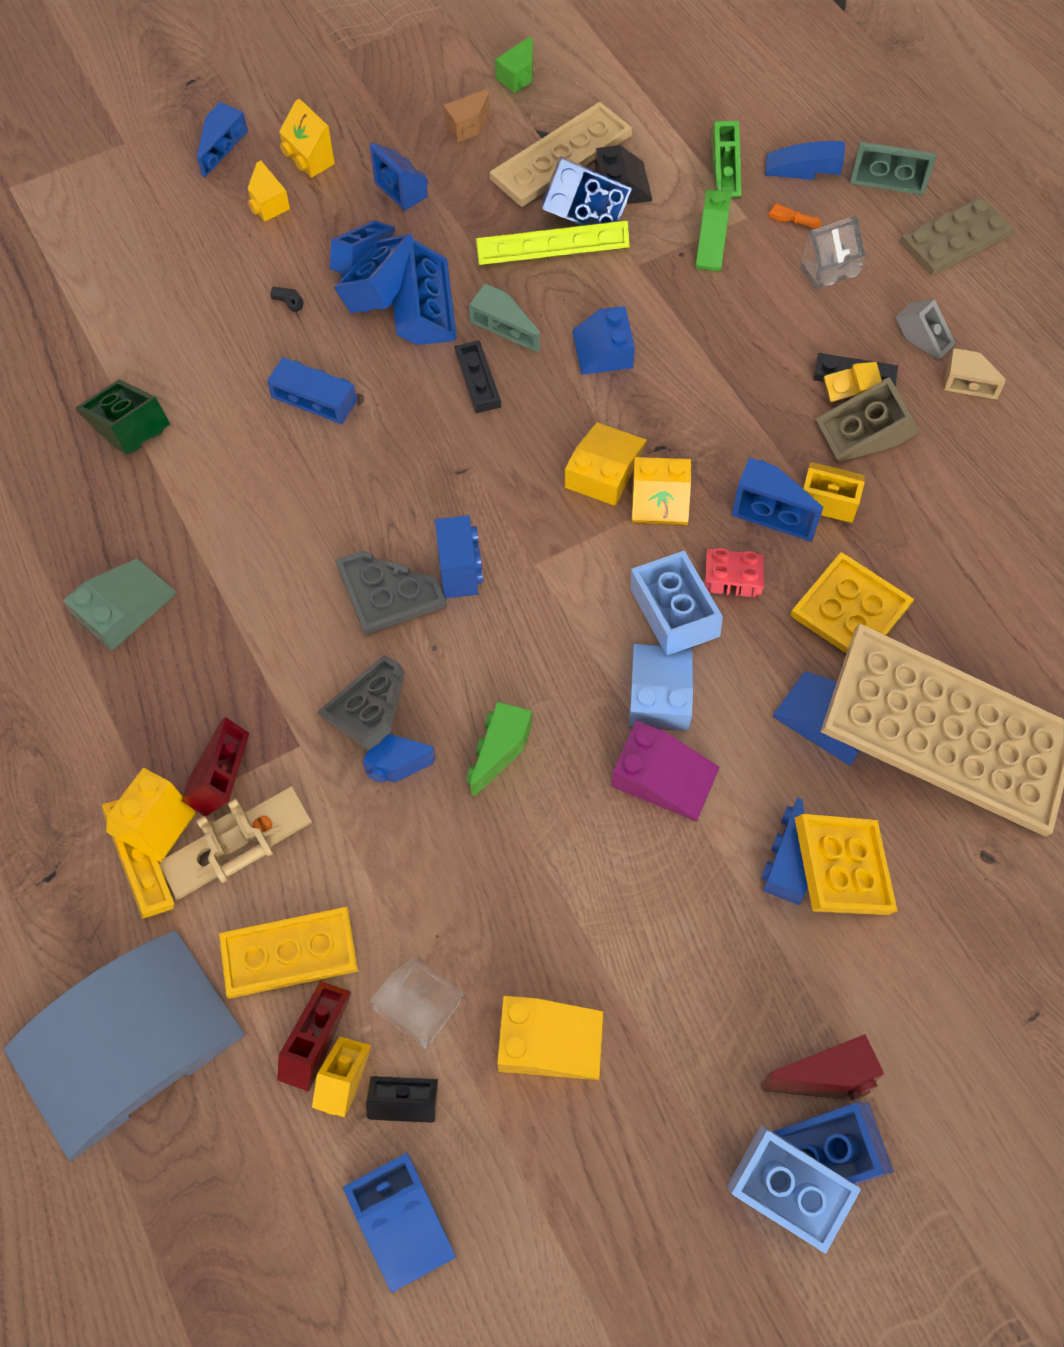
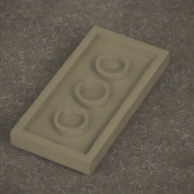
(956, 236)

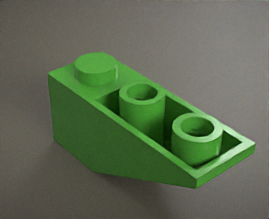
(503, 742)

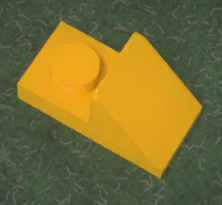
(852, 381)

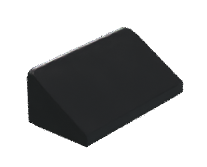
(402, 1099)

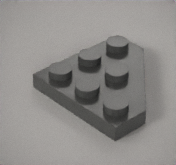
(387, 592)
(368, 704)

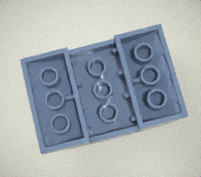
(120, 1040)

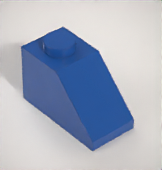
(397, 758)

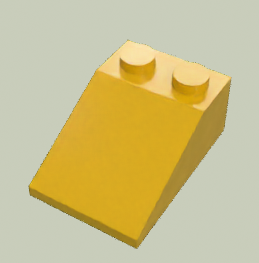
(603, 463)
(549, 1039)

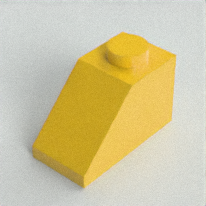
(266, 194)
(340, 1076)

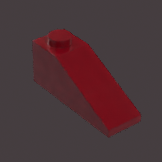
(217, 769)
(312, 1036)

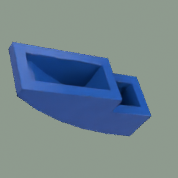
(806, 159)

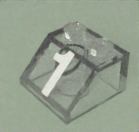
(833, 253)

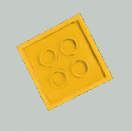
(849, 597)
(845, 865)

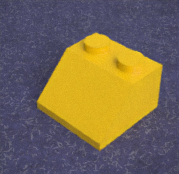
(149, 815)

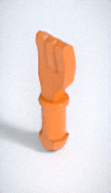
(786, 214)

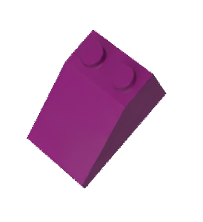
(664, 771)

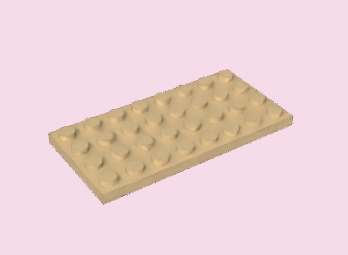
(949, 729)

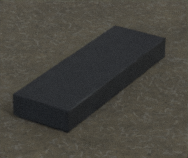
(477, 376)

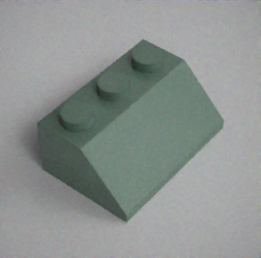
(892, 168)

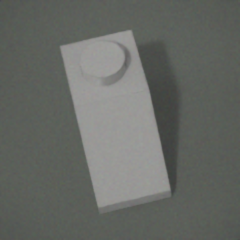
(926, 328)

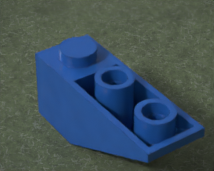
(220, 133)
(787, 874)

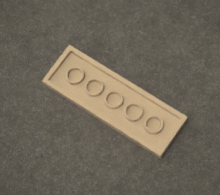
(531, 170)

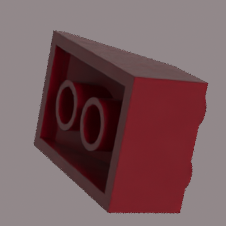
(833, 1073)

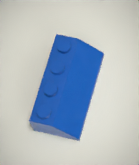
(425, 300)

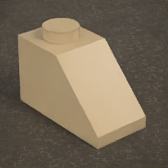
(972, 375)

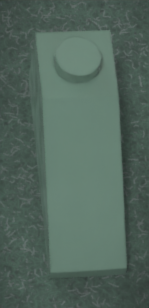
(501, 315)

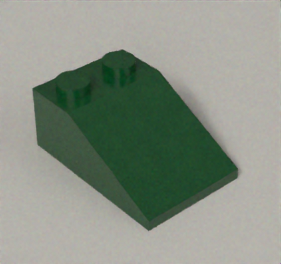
(124, 415)

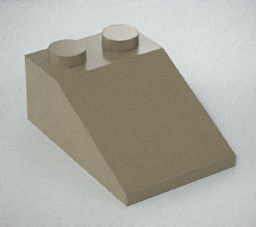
(868, 422)

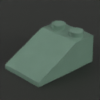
(118, 601)

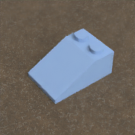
(661, 688)
(793, 1189)

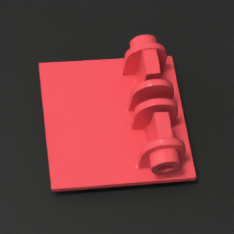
(735, 569)

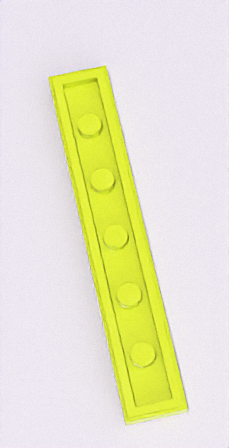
(552, 242)

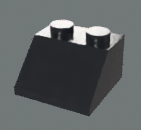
(625, 168)

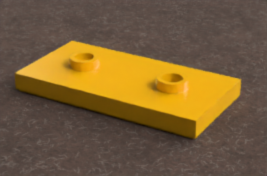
(287, 952)

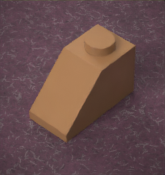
(467, 115)

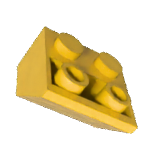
(835, 490)

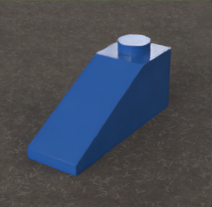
(351, 245)

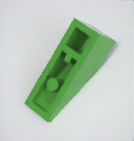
(726, 157)
(713, 230)

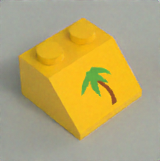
(306, 140)
(661, 490)

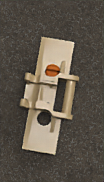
(230, 834)

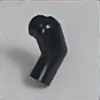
(289, 296)

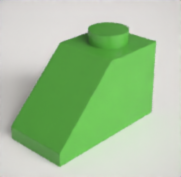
(516, 66)

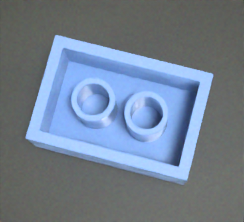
(675, 603)

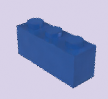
(312, 390)

